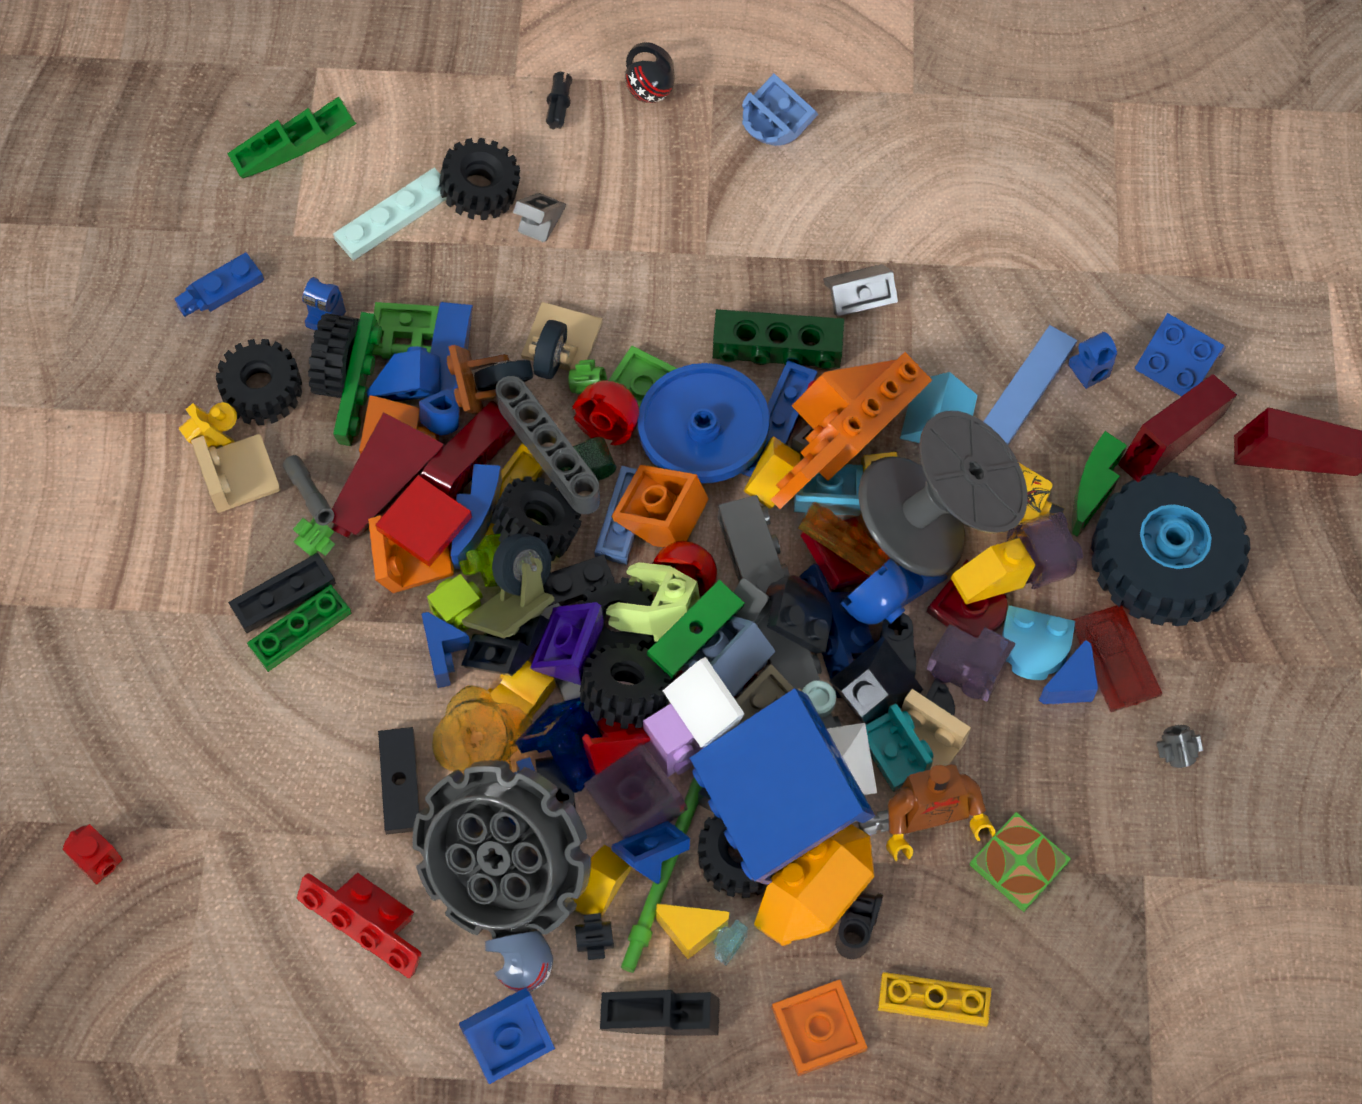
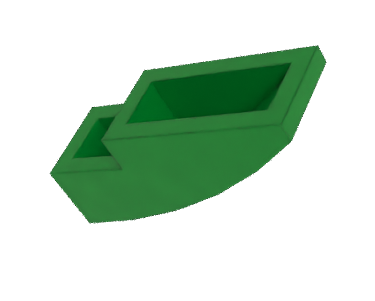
(1096, 480)

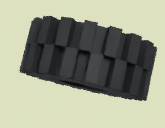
(483, 161)
(331, 354)
(264, 401)
(540, 502)
(622, 593)
(620, 701)
(718, 864)

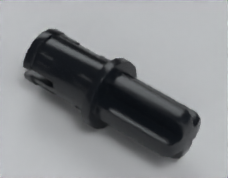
(558, 100)

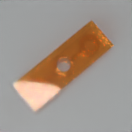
(843, 539)

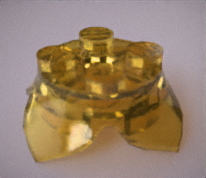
(477, 711)

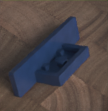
(847, 635)

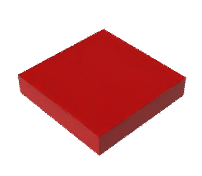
(423, 520)

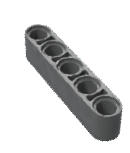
(550, 458)

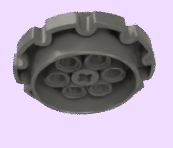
(501, 850)

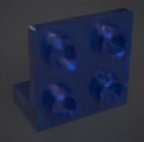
(561, 732)

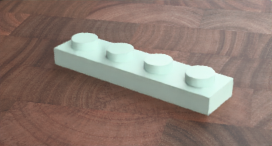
(390, 215)

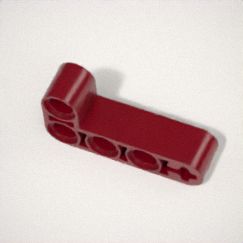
(475, 444)

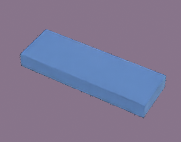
(615, 539)

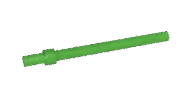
(641, 933)

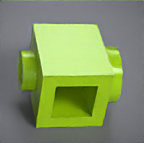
(455, 600)

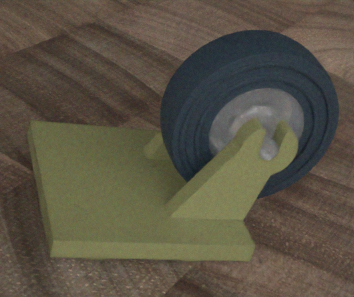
(520, 570)

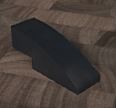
(660, 1013)

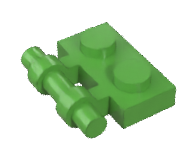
(404, 321)

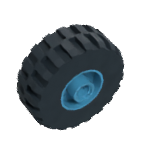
(1170, 548)

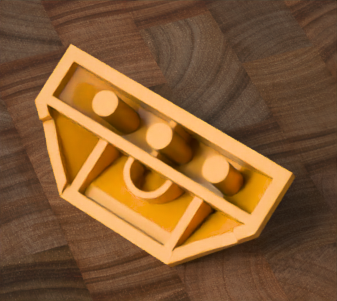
(816, 887)

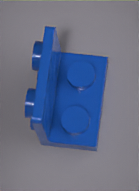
(1179, 356)

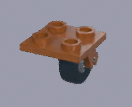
(486, 379)

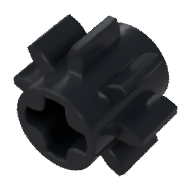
(594, 936)

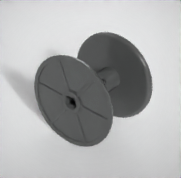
(963, 478)

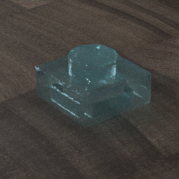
(729, 941)

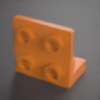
(399, 569)

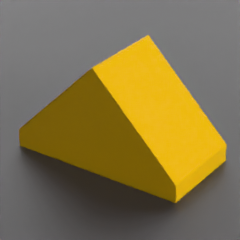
(773, 466)
(605, 880)
(690, 927)

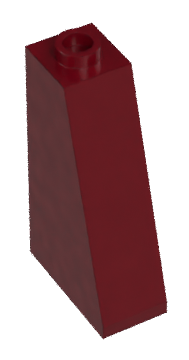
(1176, 427)
(1298, 444)
(382, 473)

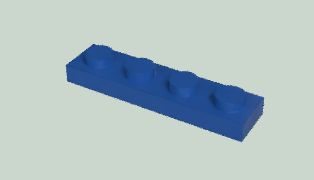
(782, 415)

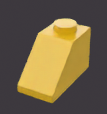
(994, 572)

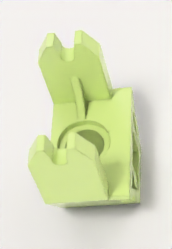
(673, 599)

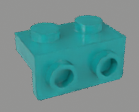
(897, 747)

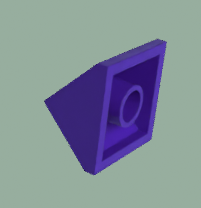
(569, 641)

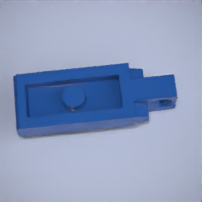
(220, 286)

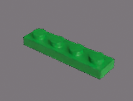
(354, 390)

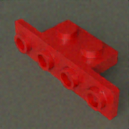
(365, 916)

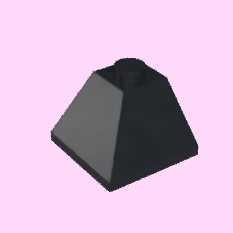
(875, 682)

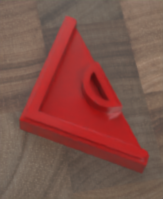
(610, 747)

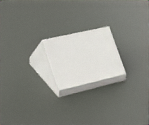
(704, 703)

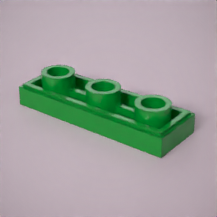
(708, 614)
(282, 638)

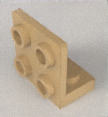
(236, 471)
(937, 727)

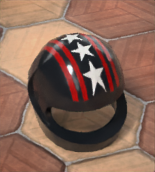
(648, 79)

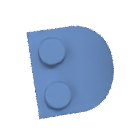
(776, 113)

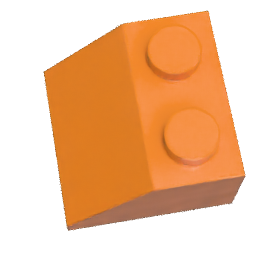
(661, 505)

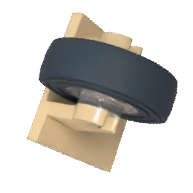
(560, 339)

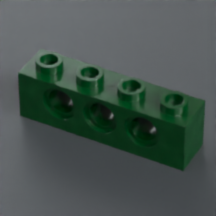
(766, 327)

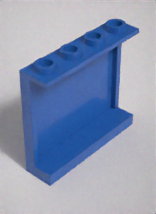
(779, 785)

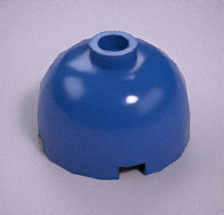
(879, 596)

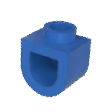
(440, 413)

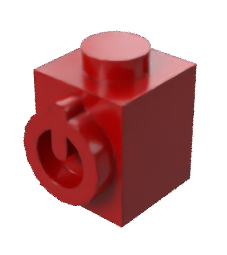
(91, 853)

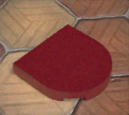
(971, 618)

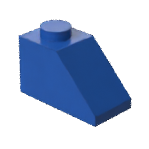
(408, 376)

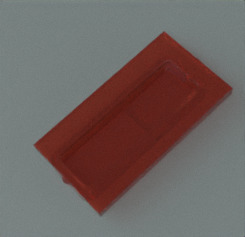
(1118, 658)

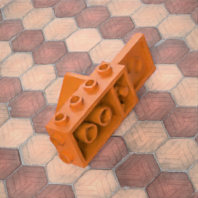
(846, 413)

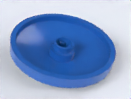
(704, 422)

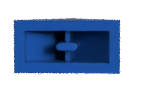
(1074, 681)

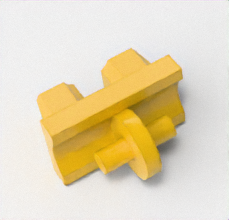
(210, 425)

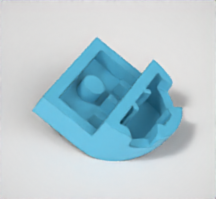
(1040, 642)

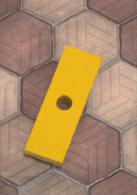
(911, 997)

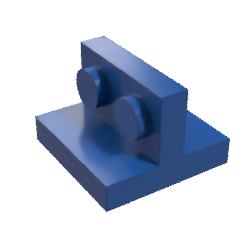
(507, 1035)

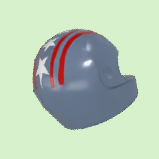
(526, 960)

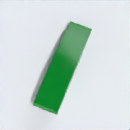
(287, 141)

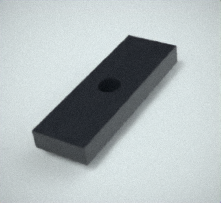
(399, 762)

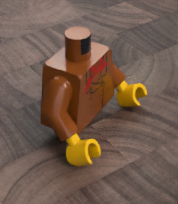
(934, 800)

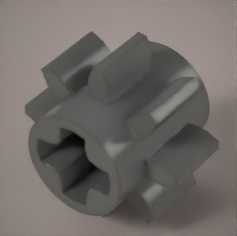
(1179, 746)

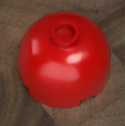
(607, 411)
(690, 560)

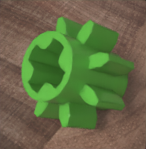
(584, 375)
(313, 537)

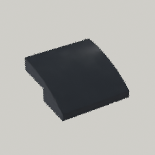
(505, 654)

